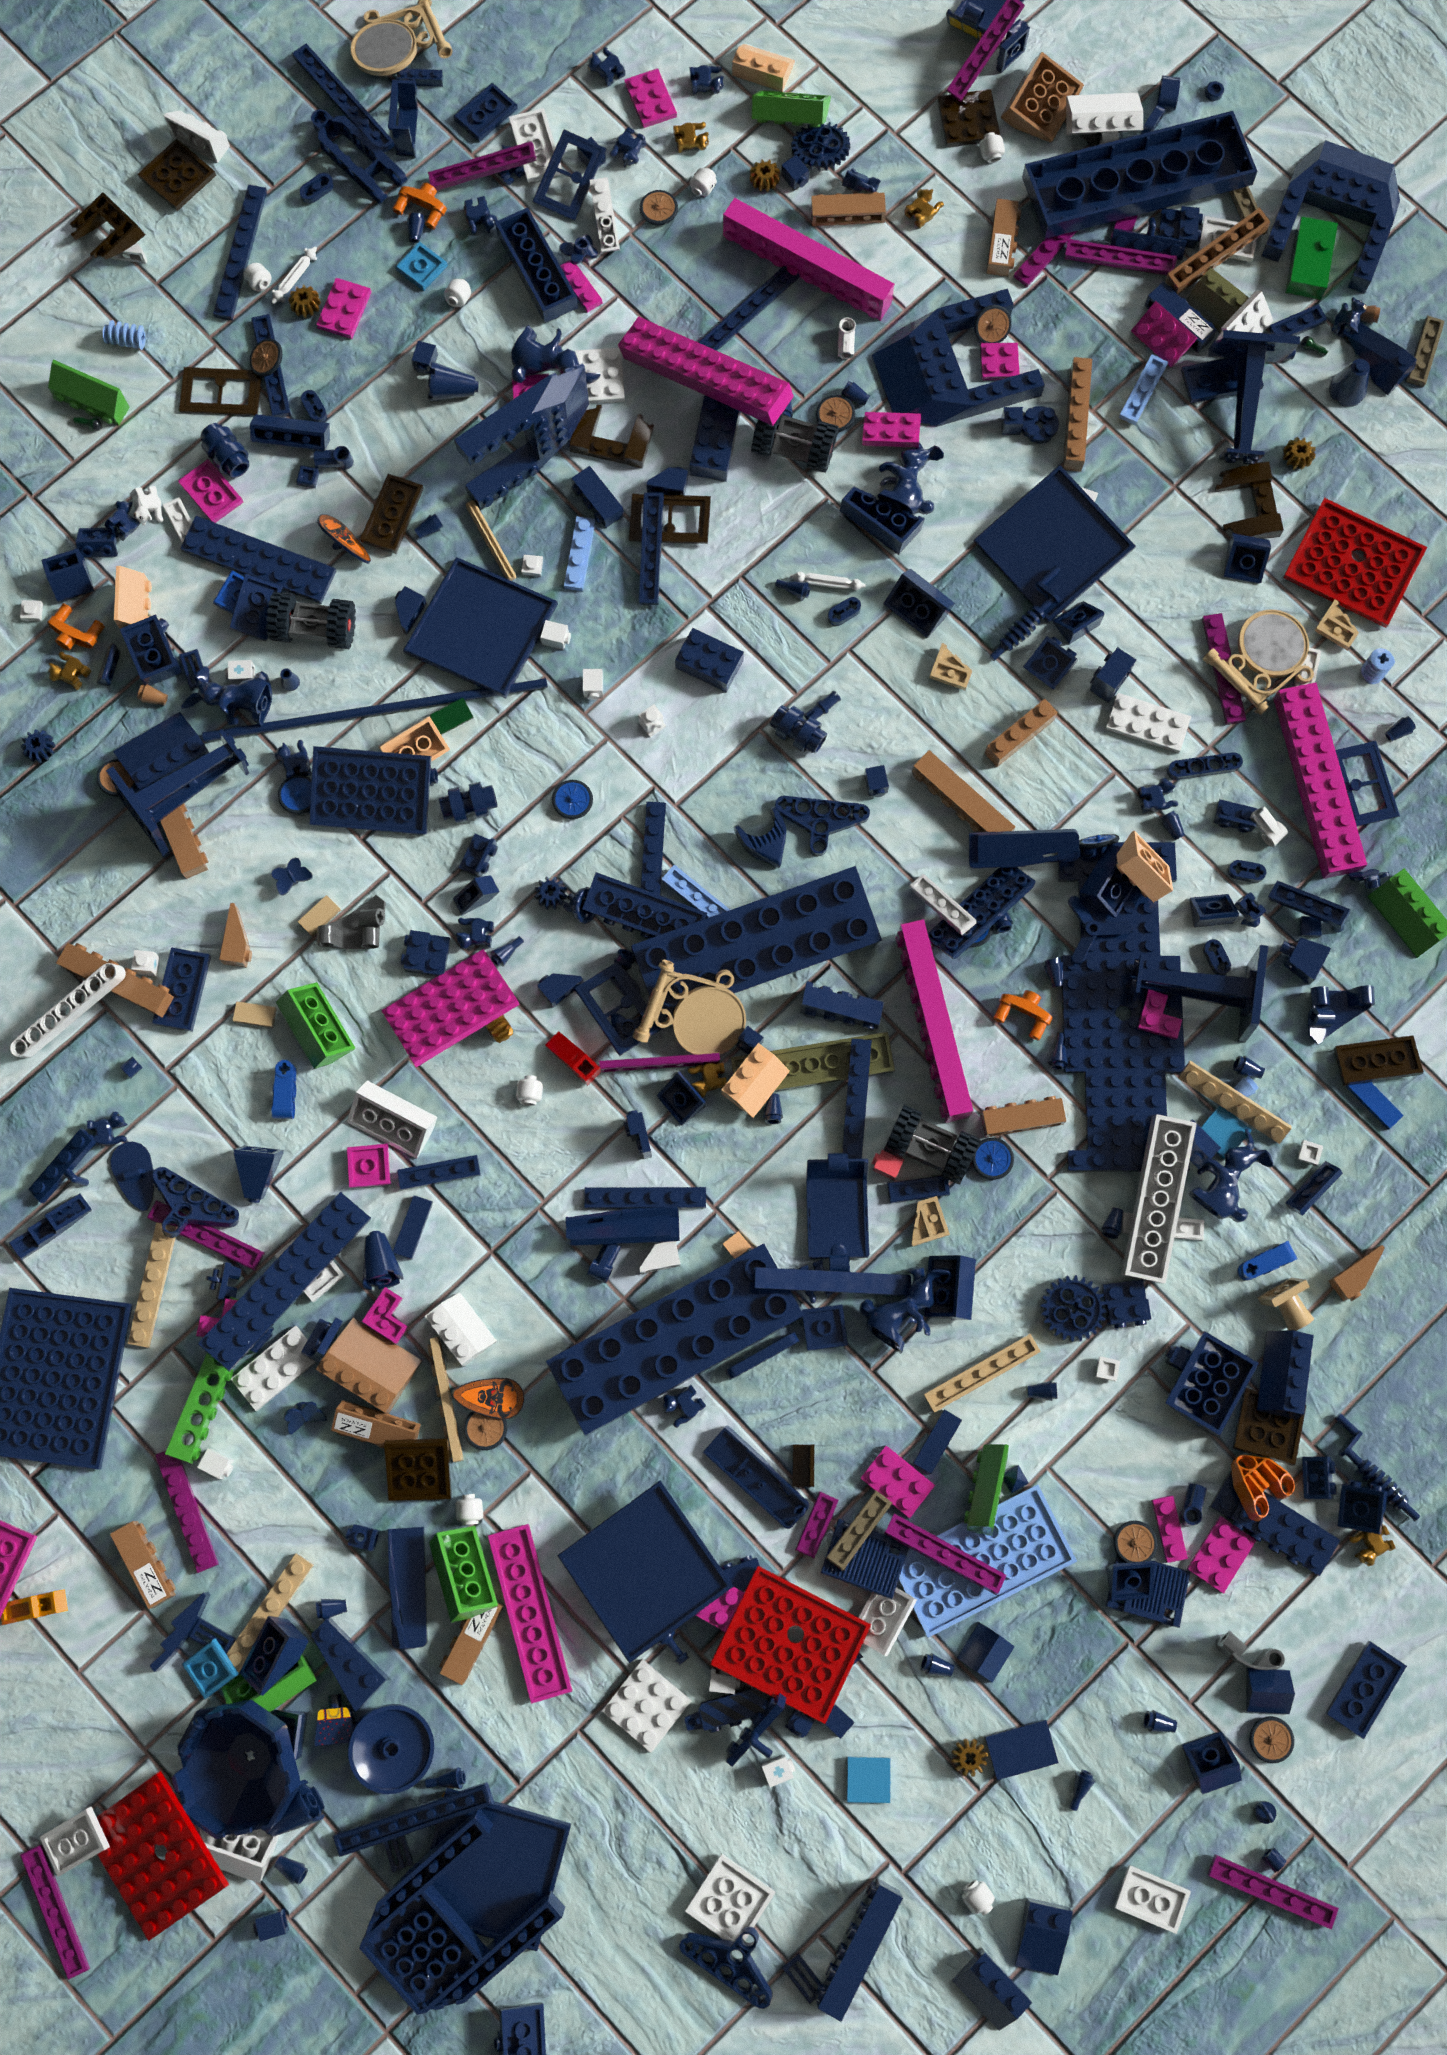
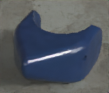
(768, 846)

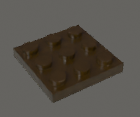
(968, 120)
(176, 174)
(1266, 1433)
(418, 1469)

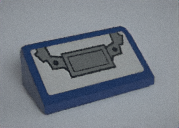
(108, 665)

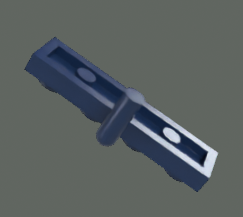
(1149, 241)
(62, 1167)
(749, 1736)

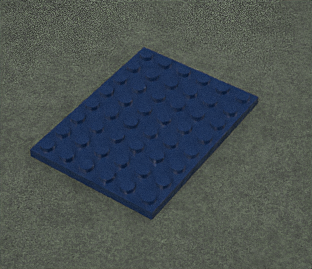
(59, 1376)

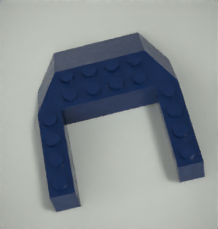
(1349, 187)
(924, 375)
(548, 418)
(425, 1943)

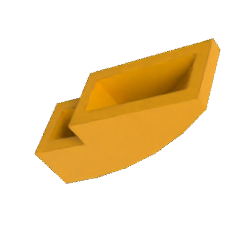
(34, 1607)

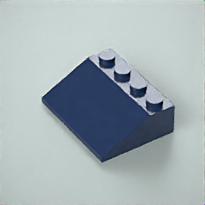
(160, 751)
(1211, 1384)

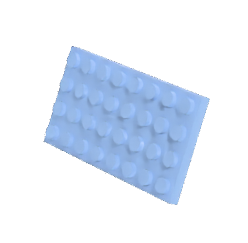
(1023, 1546)

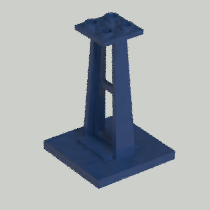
(1251, 351)
(172, 791)
(1219, 989)

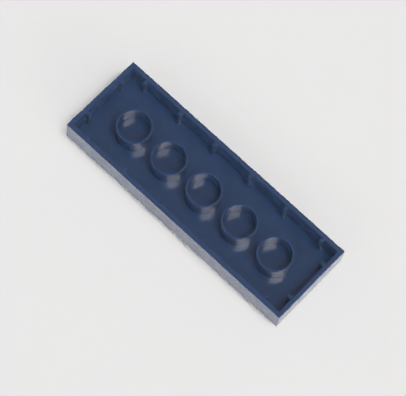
(1139, 174)
(765, 937)
(671, 1341)

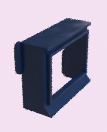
(404, 135)

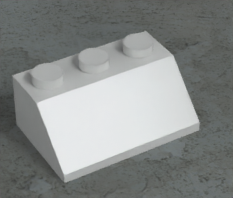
(197, 135)
(460, 1329)

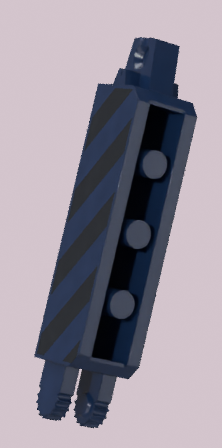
(728, 1710)

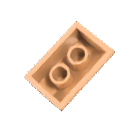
(761, 67)
(131, 596)
(418, 739)
(1144, 868)
(755, 1080)

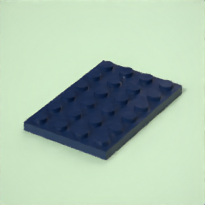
(370, 790)

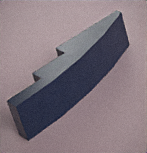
(50, 1227)
(184, 1624)

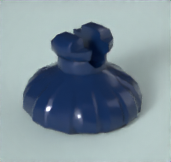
(576, 905)

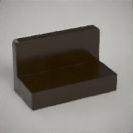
(803, 1465)

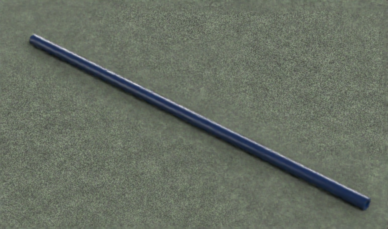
(369, 710)

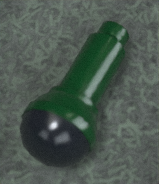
(1308, 343)
(94, 424)

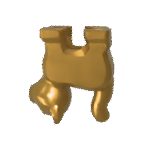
(687, 138)
(922, 209)
(70, 672)
(710, 1076)
(1374, 1544)

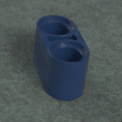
(1168, 92)

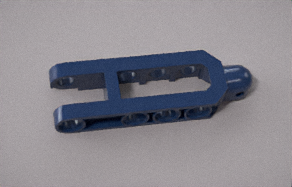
(330, 127)

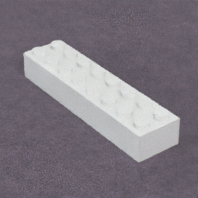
(1158, 1198)

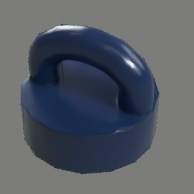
(624, 958)
(1265, 1812)

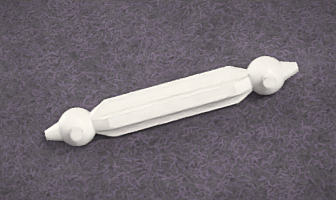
(294, 274)
(828, 581)

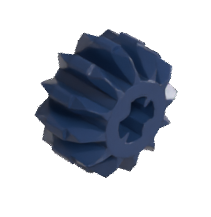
(38, 753)
(543, 894)

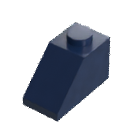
(669, 482)
(409, 607)
(476, 894)
(558, 987)
(1202, 1147)

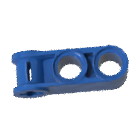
(284, 1091)
(1267, 1261)

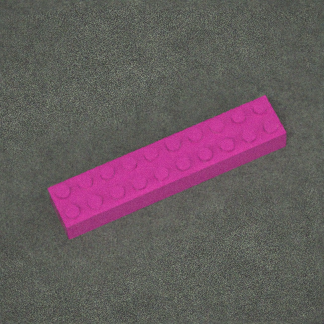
(809, 258)
(706, 370)
(1319, 780)
(934, 1021)

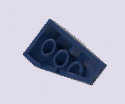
(1387, 360)

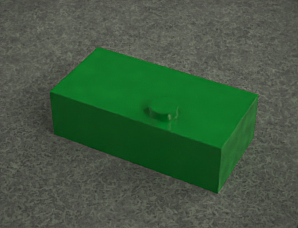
(1311, 258)

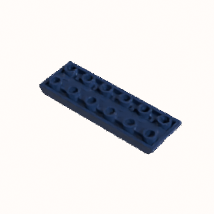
(986, 905)

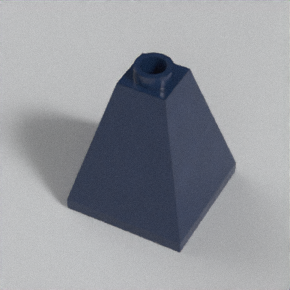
(256, 1169)

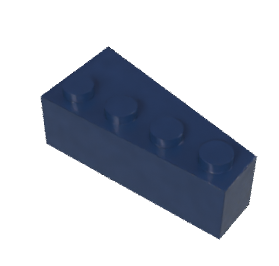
(881, 519)
(841, 1007)
(349, 1663)

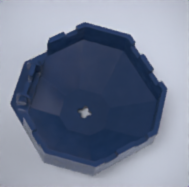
(218, 1782)

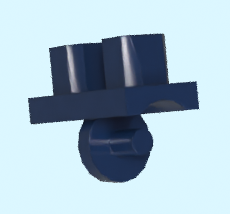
(223, 1290)

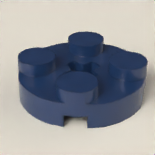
(1044, 415)

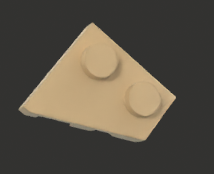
(1337, 627)
(950, 669)
(928, 1222)

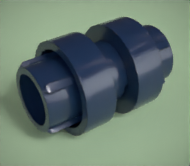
(223, 448)
(790, 724)
(461, 804)

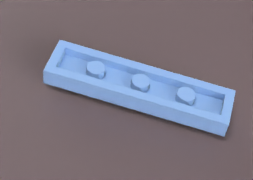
(1143, 389)
(579, 553)
(693, 892)

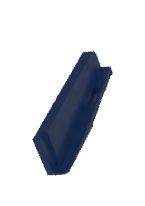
(1022, 847)
(624, 1226)
(756, 1477)
(408, 1587)

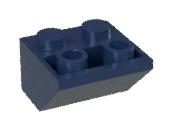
(68, 575)

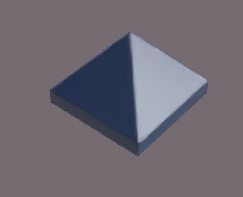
(1015, 1479)

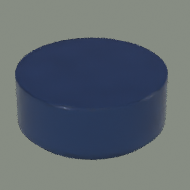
(1214, 91)

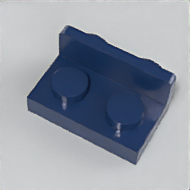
(97, 542)
(1234, 816)
(478, 855)
(320, 1339)
(1318, 1477)

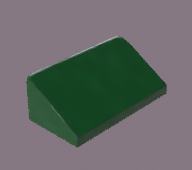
(451, 716)

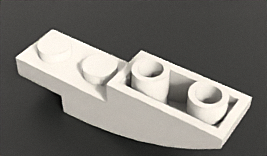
(604, 215)

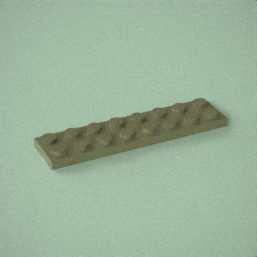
(827, 1061)

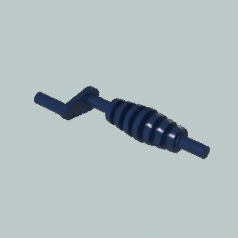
(1027, 623)
(1371, 1473)

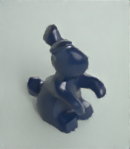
(532, 357)
(907, 491)
(251, 695)
(1223, 1193)
(890, 1319)

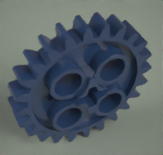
(821, 146)
(1068, 1326)

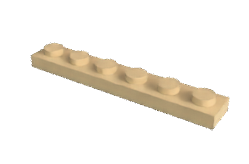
(1234, 1102)
(152, 1287)
(981, 1373)
(444, 1392)
(271, 1606)

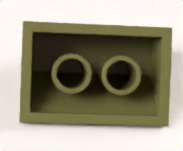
(1216, 298)

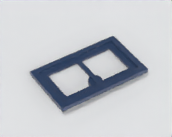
(597, 155)
(1391, 807)
(633, 997)

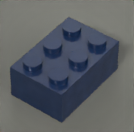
(709, 659)

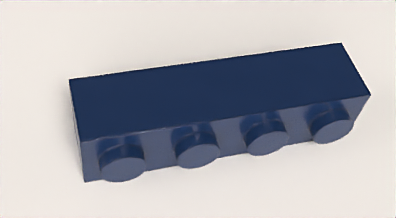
(423, 77)

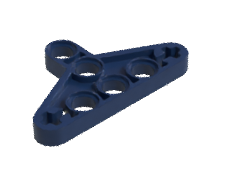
(831, 820)
(198, 1209)
(740, 1968)

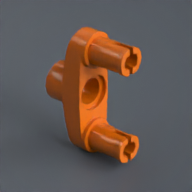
(423, 197)
(69, 635)
(1028, 1005)

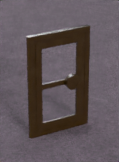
(220, 377)
(670, 535)

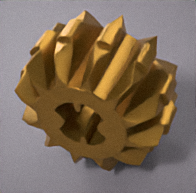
(764, 175)
(304, 301)
(1299, 453)
(499, 1029)
(976, 1756)

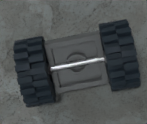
(796, 441)
(311, 621)
(931, 1145)

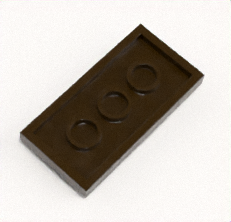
(392, 513)
(1378, 1060)

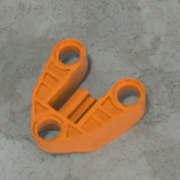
(1255, 1478)

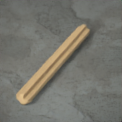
(490, 540)

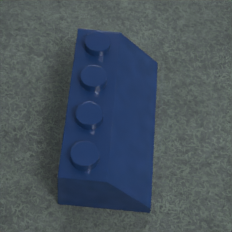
(1285, 1373)

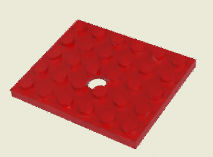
(1365, 587)
(762, 1655)
(152, 1887)

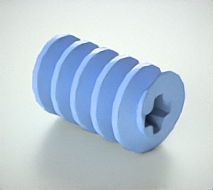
(124, 335)
(1377, 666)

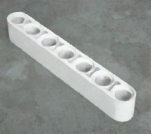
(76, 1009)

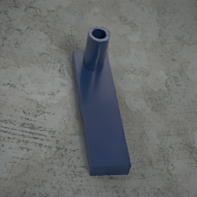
(1310, 905)

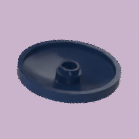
(390, 1749)

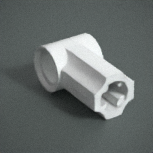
(846, 338)
(1271, 829)

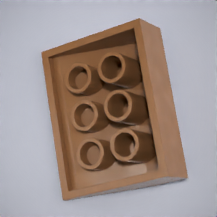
(1040, 99)
(369, 1365)

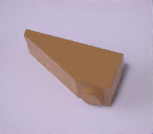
(235, 945)
(1356, 1276)

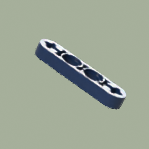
(1205, 769)
(762, 1356)

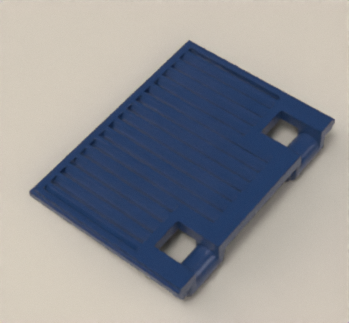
(872, 1565)
(1168, 1593)

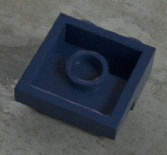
(1012, 45)
(1181, 224)
(1051, 662)
(425, 953)
(636, 1129)
(1126, 1303)
(1362, 1507)

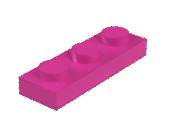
(582, 287)
(1169, 1529)

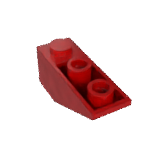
(573, 1058)

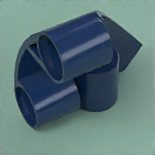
(1336, 1008)

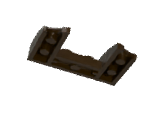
(105, 210)
(630, 454)
(1258, 478)

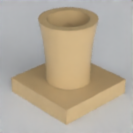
(1287, 1299)

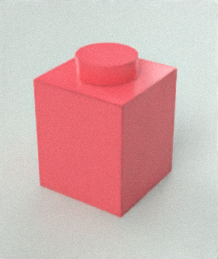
(887, 1164)

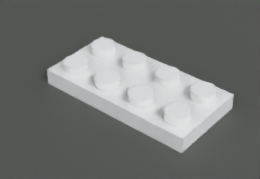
(534, 127)
(1148, 723)
(273, 1369)

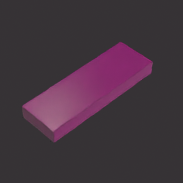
(816, 1525)

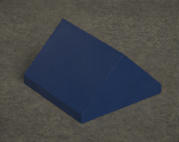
(1078, 621)
(1213, 910)
(681, 1099)
(1131, 1580)
(985, 1652)
(1269, 1691)
(296, 1728)

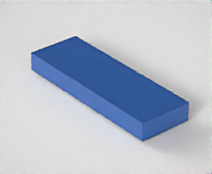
(1376, 1103)

